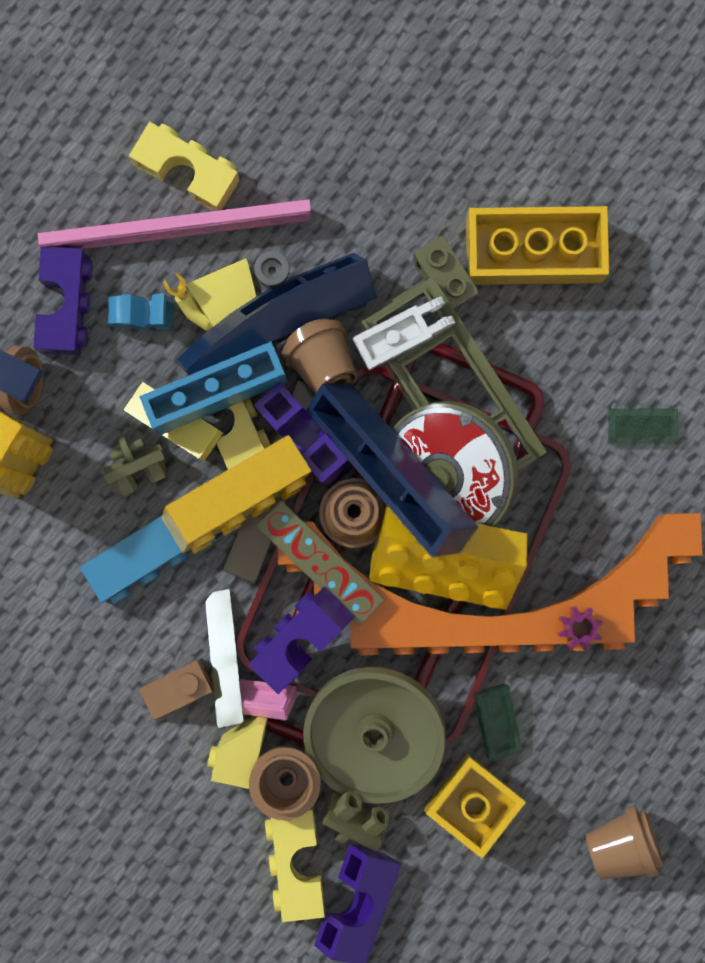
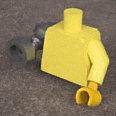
(227, 289)

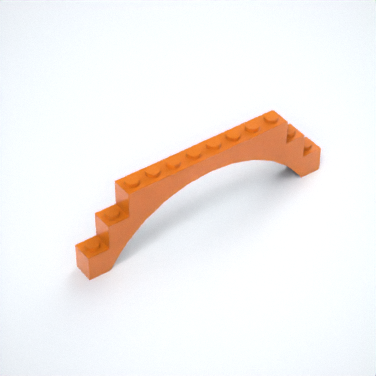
(637, 577)

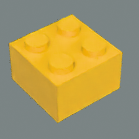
(474, 805)

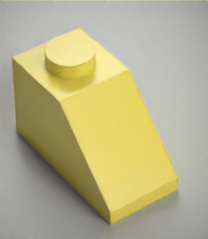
(238, 752)

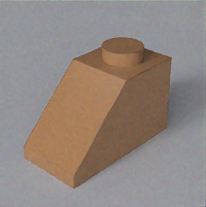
(177, 689)

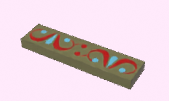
(319, 562)

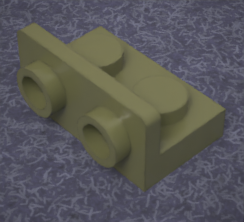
(441, 262)

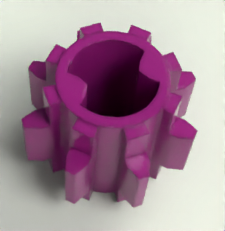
(576, 616)

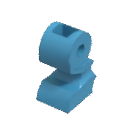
(137, 312)

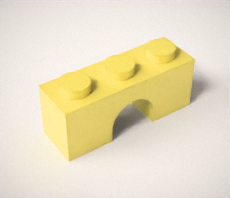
(161, 150)
(244, 438)
(298, 895)

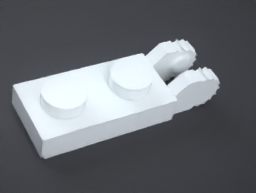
(400, 334)

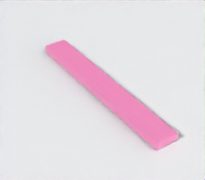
(178, 226)

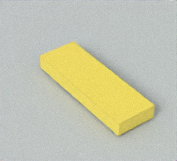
(196, 437)

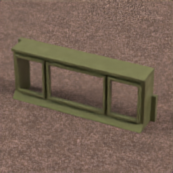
(458, 332)

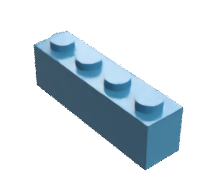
(213, 389)
(133, 561)

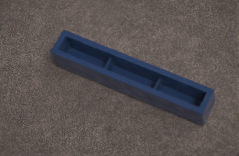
(392, 469)

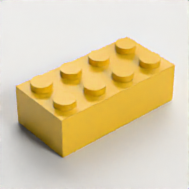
(537, 245)
(20, 455)
(235, 494)
(480, 574)

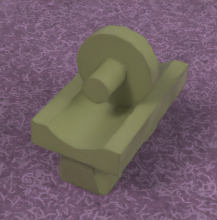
(122, 471)
(354, 821)

